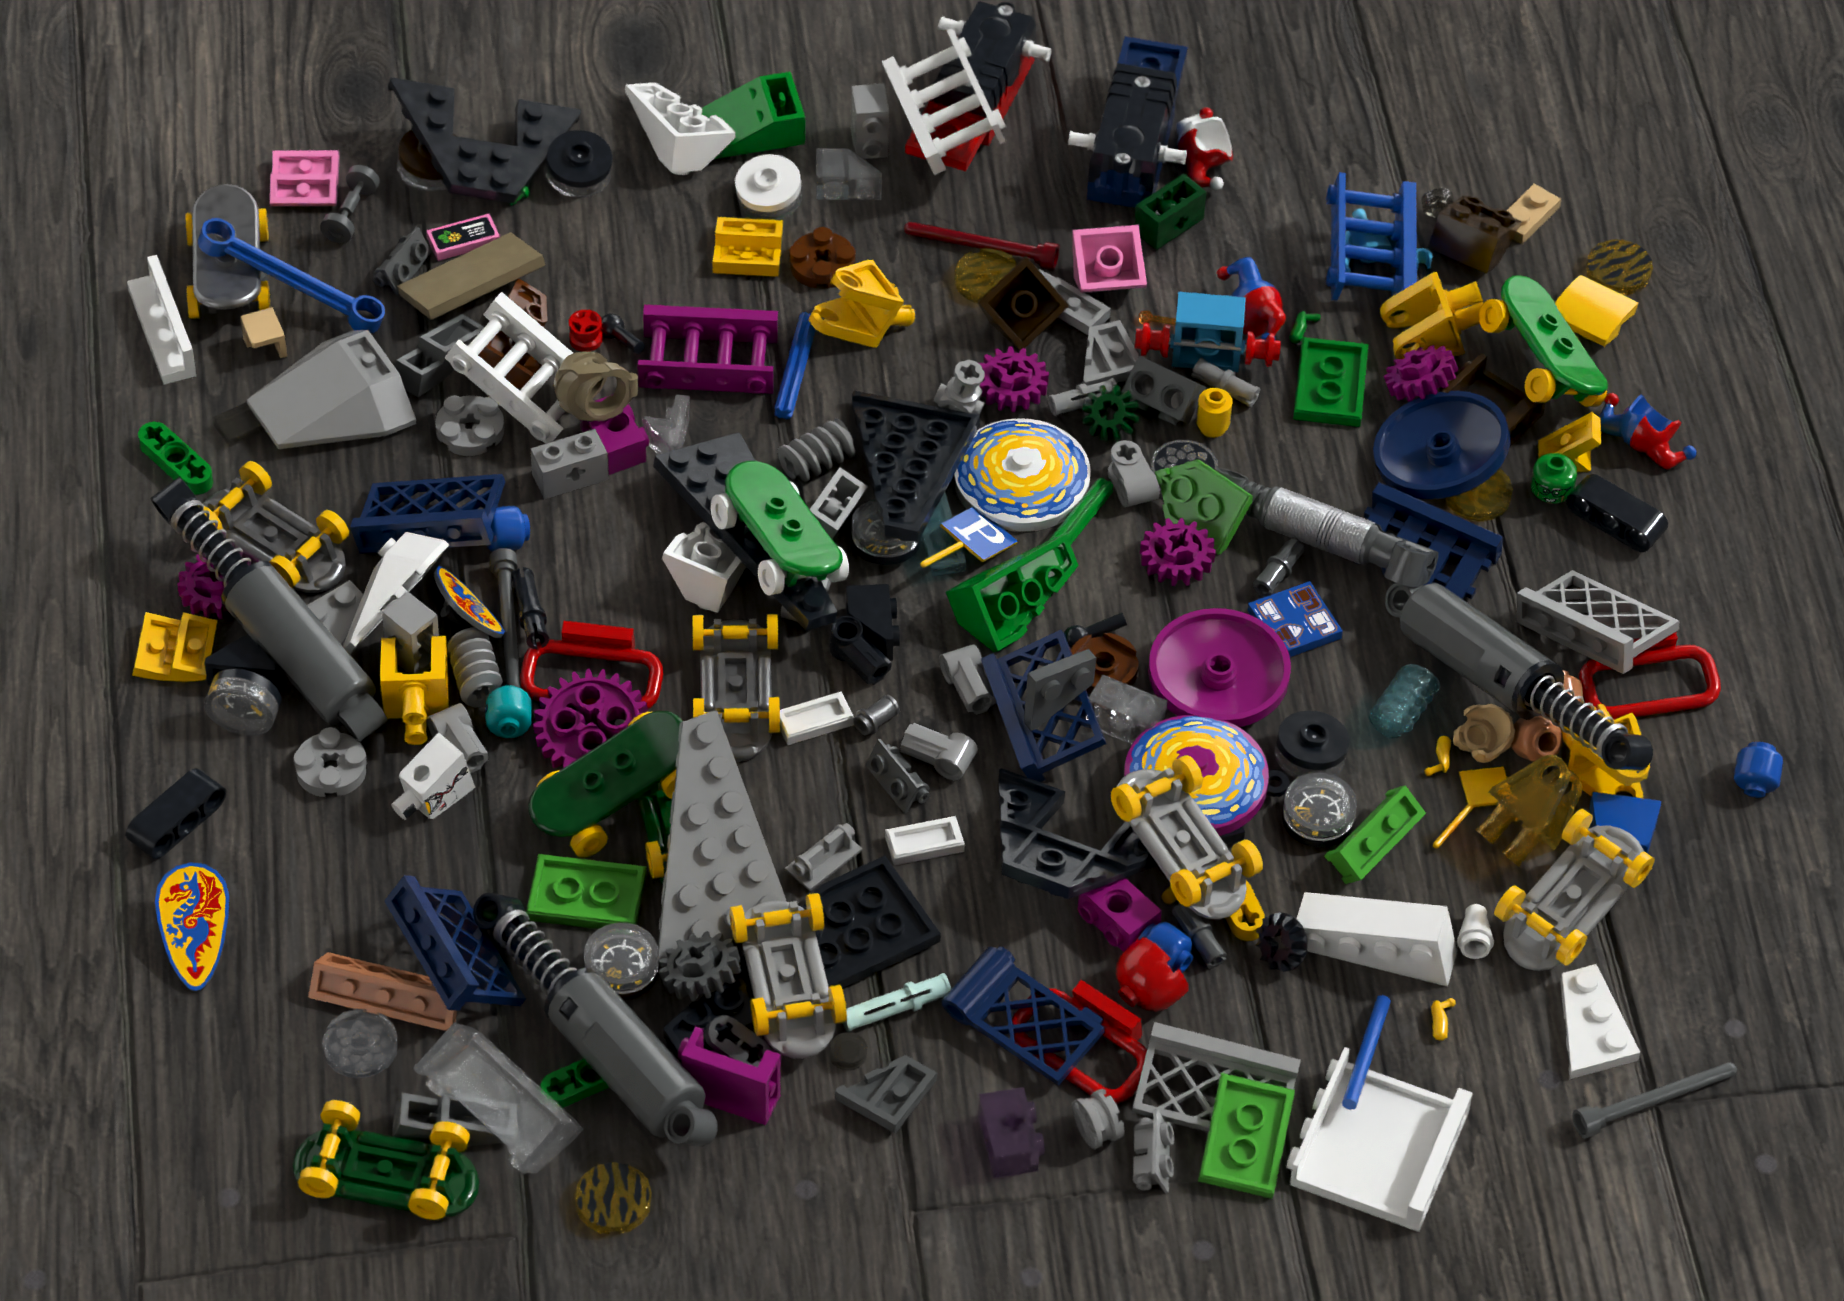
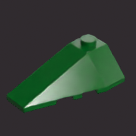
(1009, 595)

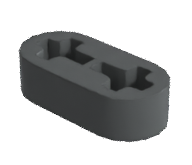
(742, 1036)

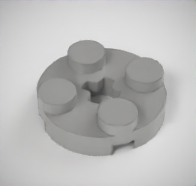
(465, 409)
(328, 746)

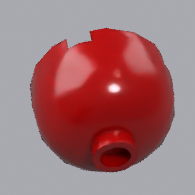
(1147, 977)

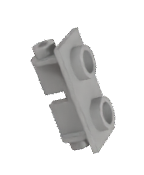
(824, 857)
(1155, 1139)

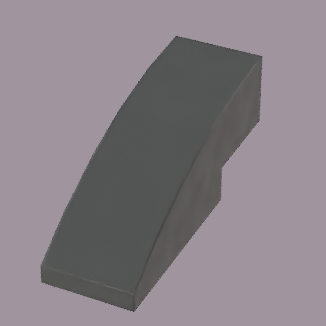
(427, 364)
(417, 1115)

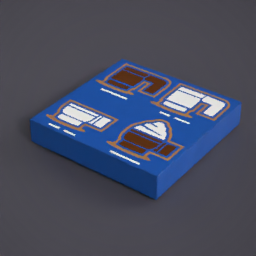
(1298, 618)

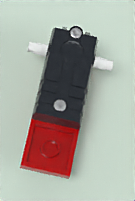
(1000, 59)

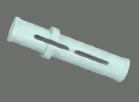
(936, 988)

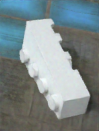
(1381, 934)

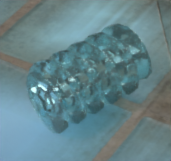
(1404, 700)

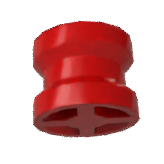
(585, 330)

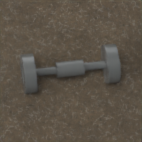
(337, 226)

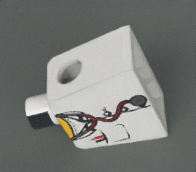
(433, 780)

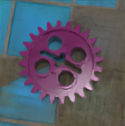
(613, 703)

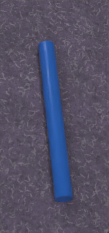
(1366, 1052)

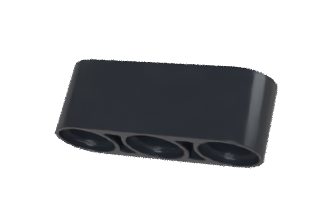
(1617, 512)
(176, 813)

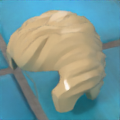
(1485, 733)

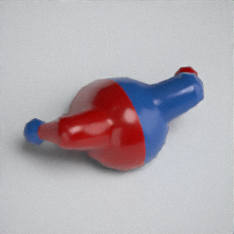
(1262, 301)
(1644, 430)

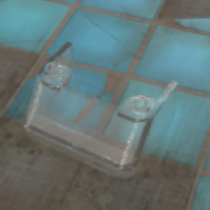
(499, 1096)

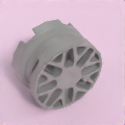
(1098, 1119)

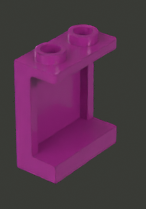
(732, 1083)

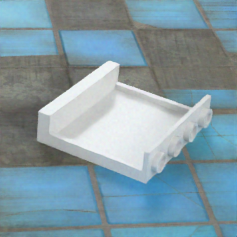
(1383, 1152)

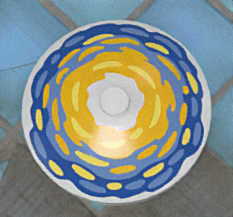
(1023, 474)

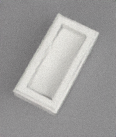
(815, 718)
(924, 840)

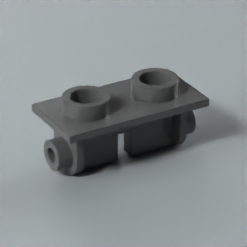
(404, 261)
(892, 773)

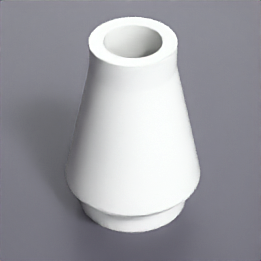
(1475, 934)

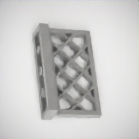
(1589, 632)
(1214, 1055)

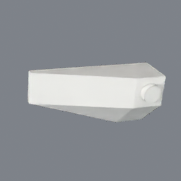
(678, 131)
(394, 575)

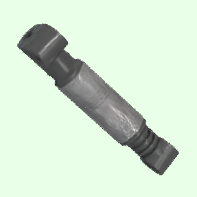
(1337, 532)

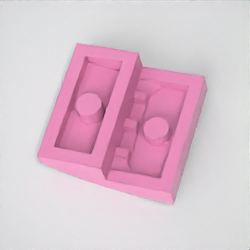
(304, 178)

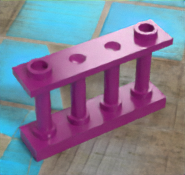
(708, 324)

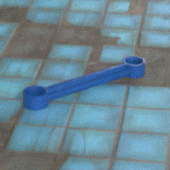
(290, 275)

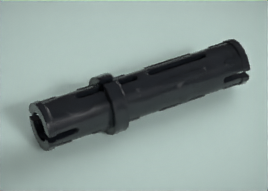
(531, 615)

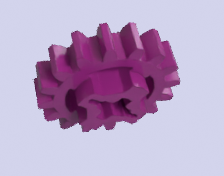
(1421, 373)
(1013, 379)
(1177, 551)
(201, 589)

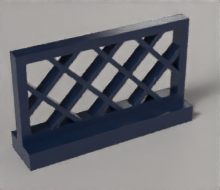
(457, 527)
(1013, 708)
(443, 956)

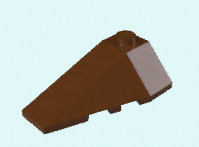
(535, 305)

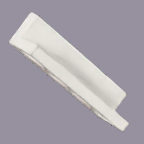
(162, 324)

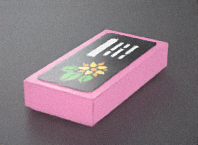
(462, 236)

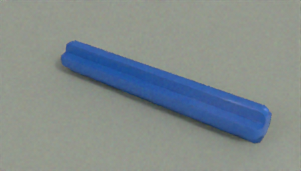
(795, 367)

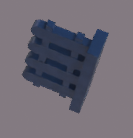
(1442, 532)

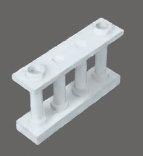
(913, 101)
(530, 339)

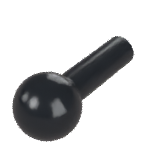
(614, 327)
(1107, 625)

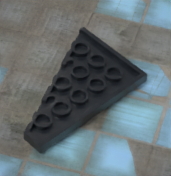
(910, 457)

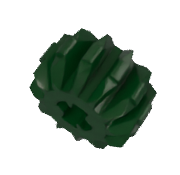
(1121, 417)

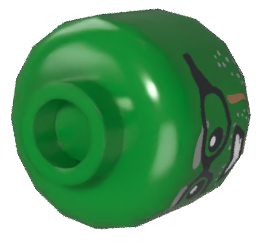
(1553, 478)

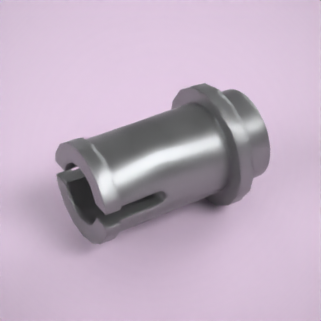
(870, 719)

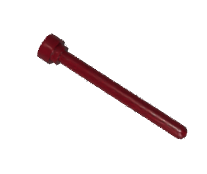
(1043, 254)

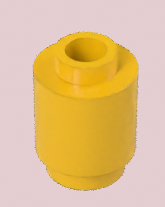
(1214, 412)

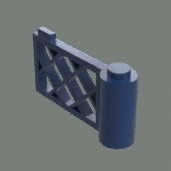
(989, 982)

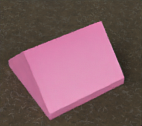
(1108, 259)

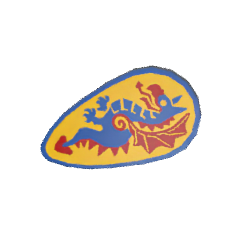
(466, 604)
(193, 921)

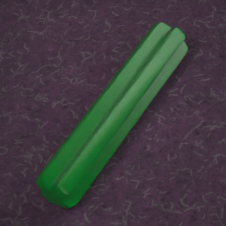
(1085, 509)

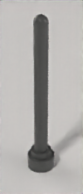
(502, 565)
(1590, 1120)

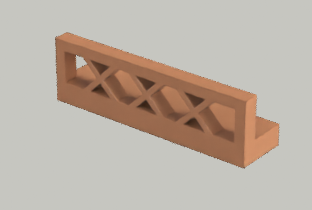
(379, 990)

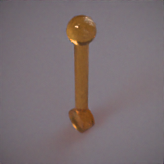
(1146, 316)

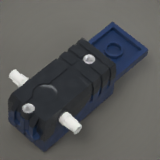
(1135, 124)

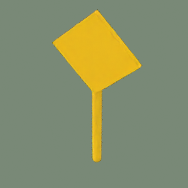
(1476, 788)

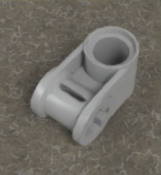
(1132, 475)

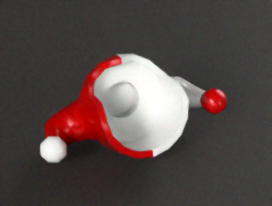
(1206, 146)

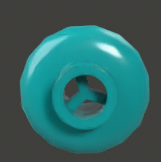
(508, 711)

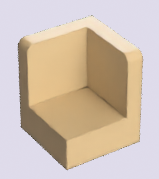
(263, 329)

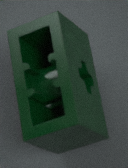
(1170, 211)

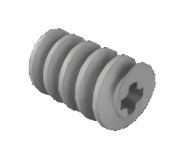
(816, 449)
(473, 666)

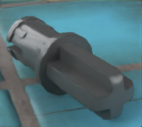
(1278, 567)
(1200, 936)

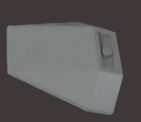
(334, 395)

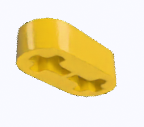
(1253, 913)

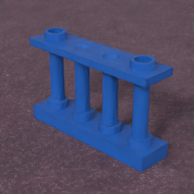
(1402, 230)

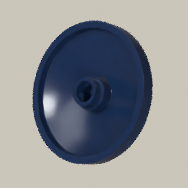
(1442, 444)

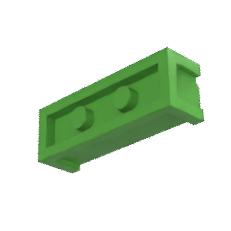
(1376, 835)

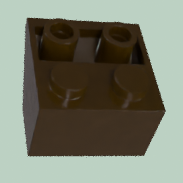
(1474, 233)

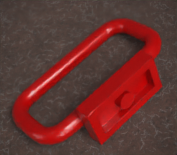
(593, 642)
(1661, 652)
(1120, 1028)

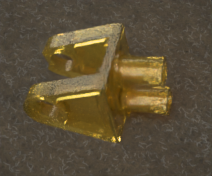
(1535, 803)

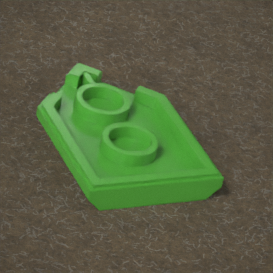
(1205, 497)

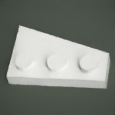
(1594, 1024)

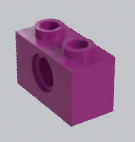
(621, 439)
(1120, 896)

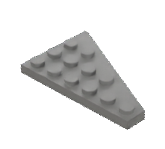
(713, 841)

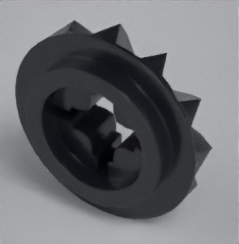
(1291, 935)

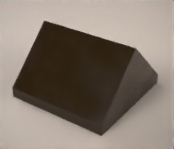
(1022, 304)

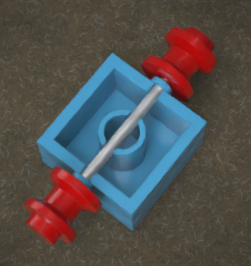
(1211, 330)

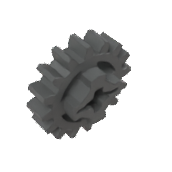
(700, 966)

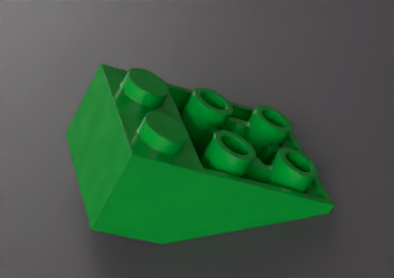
(762, 115)

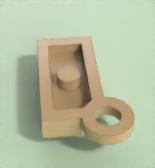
(1533, 210)

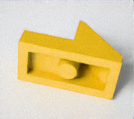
(1574, 441)

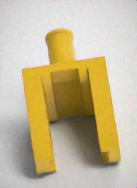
(866, 306)
(1432, 315)
(414, 695)
(1595, 773)

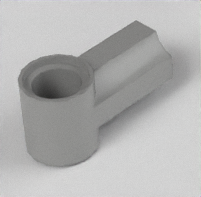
(966, 672)
(457, 728)
(948, 754)

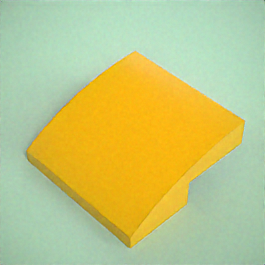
(747, 246)
(1595, 310)
(174, 647)

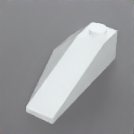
(703, 567)

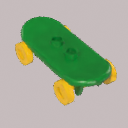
(1551, 341)

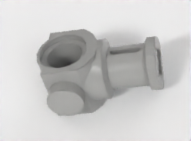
(962, 391)

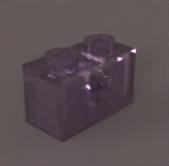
(1010, 1132)

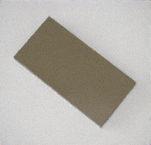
(471, 275)

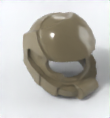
(583, 377)

